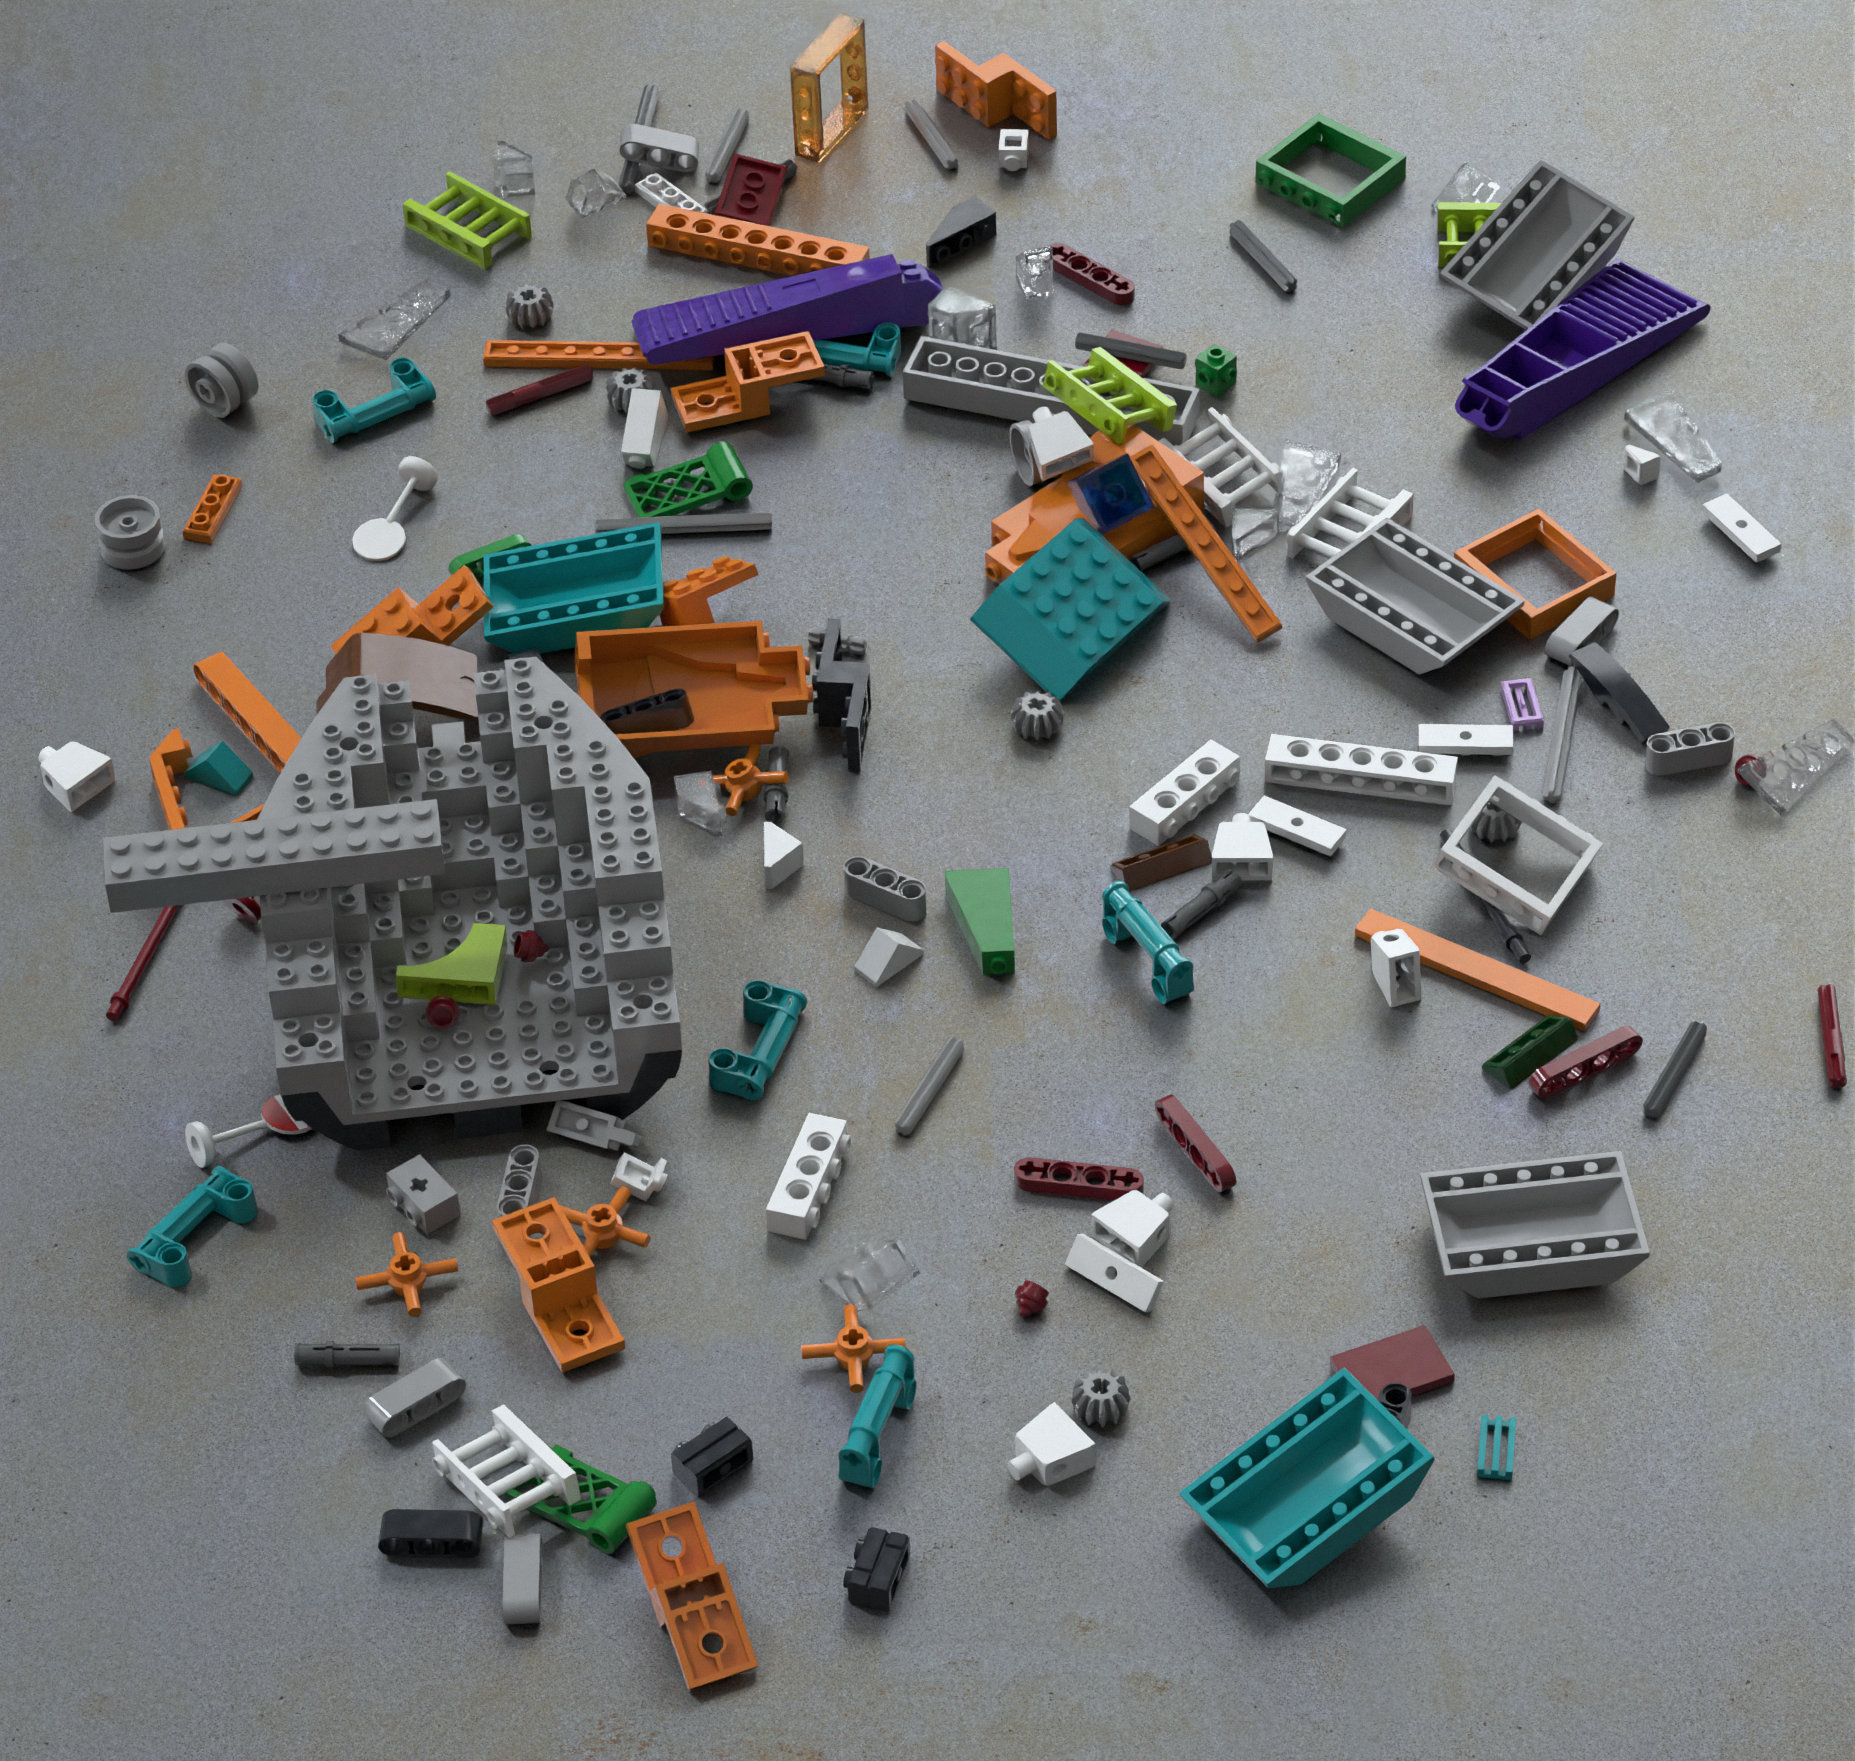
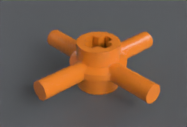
(745, 779)
(604, 1226)
(406, 1274)
(851, 1348)

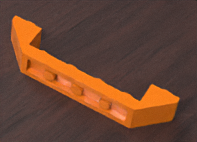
(165, 761)

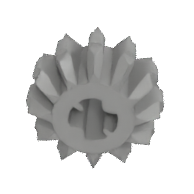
(529, 306)
(621, 385)
(1037, 715)
(1495, 823)
(1100, 1397)

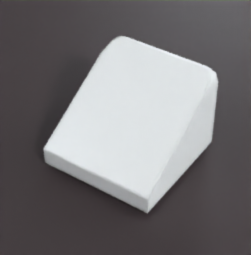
(1641, 464)

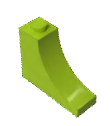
(465, 975)

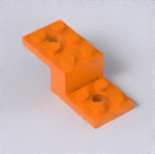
(996, 90)
(745, 388)
(687, 599)
(432, 618)
(558, 1284)
(691, 1595)

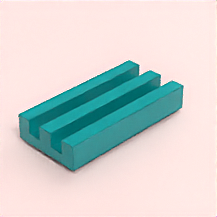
(1496, 1425)

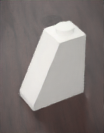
(644, 428)

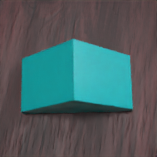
(220, 769)

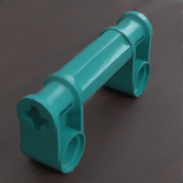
(879, 356)
(408, 389)
(1128, 917)
(765, 1005)
(161, 1252)
(891, 1386)

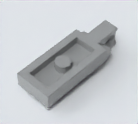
(591, 1127)

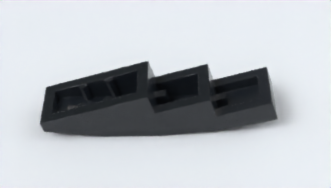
(1619, 690)

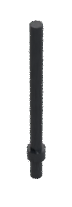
(1509, 934)

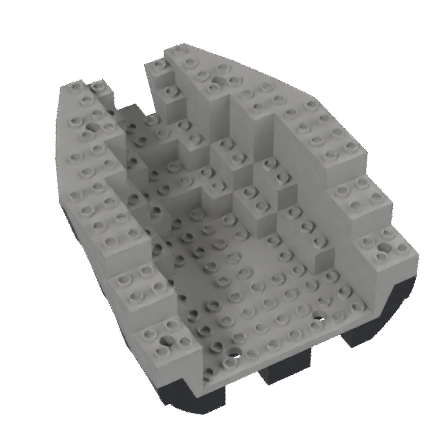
(538, 834)

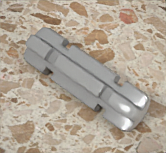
(856, 644)

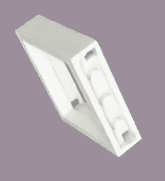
(1495, 887)

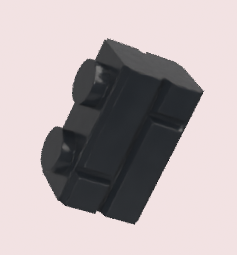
(711, 1455)
(878, 1569)

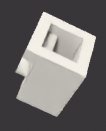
(1013, 156)

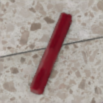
(539, 389)
(1832, 1036)

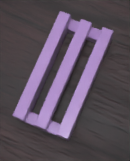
(1525, 720)

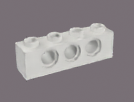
(1184, 792)
(808, 1176)

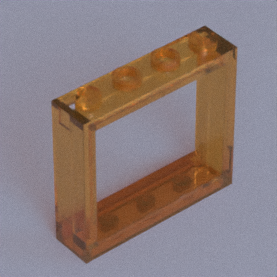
(811, 135)

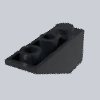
(960, 230)

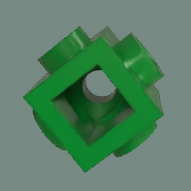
(1216, 370)

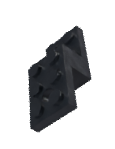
(842, 694)

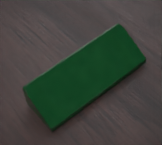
(1531, 1050)

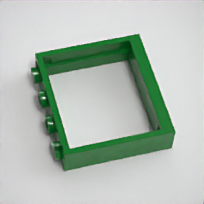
(1386, 163)

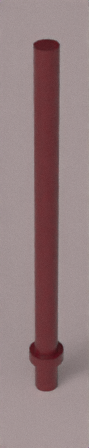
(121, 999)

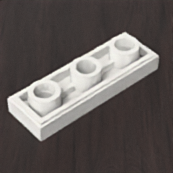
(660, 191)
(1741, 528)
(1465, 739)
(1298, 825)
(1099, 1265)

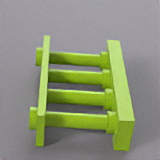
(1456, 218)
(461, 239)
(1118, 380)

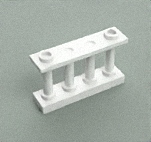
(1215, 502)
(1301, 535)
(522, 1446)

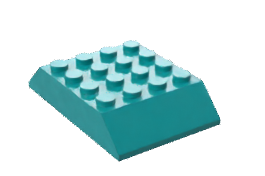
(572, 587)
(1069, 608)
(1311, 1482)

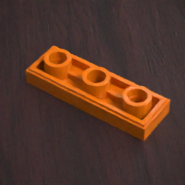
(212, 508)

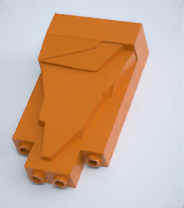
(1043, 515)
(726, 669)

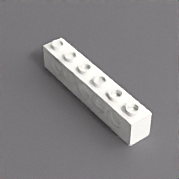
(1361, 769)

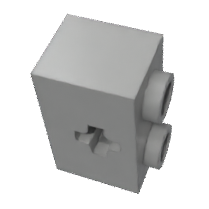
(422, 1194)

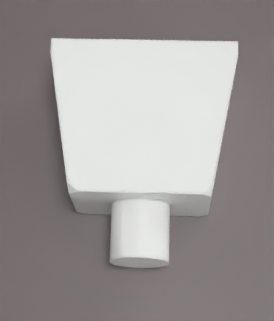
(1058, 443)
(75, 773)
(1243, 849)
(1392, 956)
(1133, 1225)
(1051, 1448)

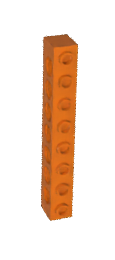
(747, 242)

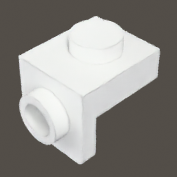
(639, 1176)

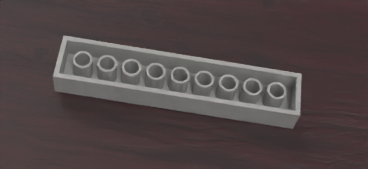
(1012, 387)
(273, 856)

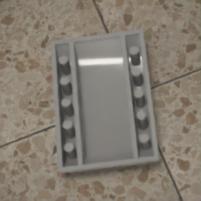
(1539, 246)
(1409, 597)
(1535, 1224)

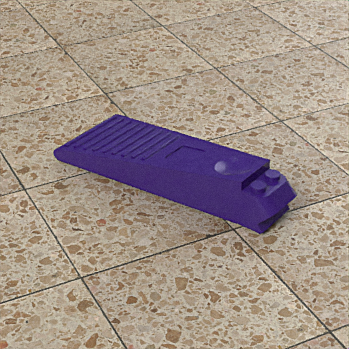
(824, 302)
(1576, 350)

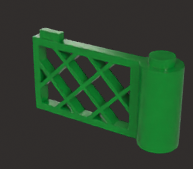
(720, 465)
(608, 1523)

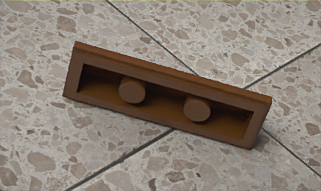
(1163, 862)

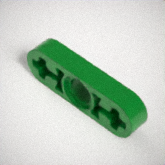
(475, 556)

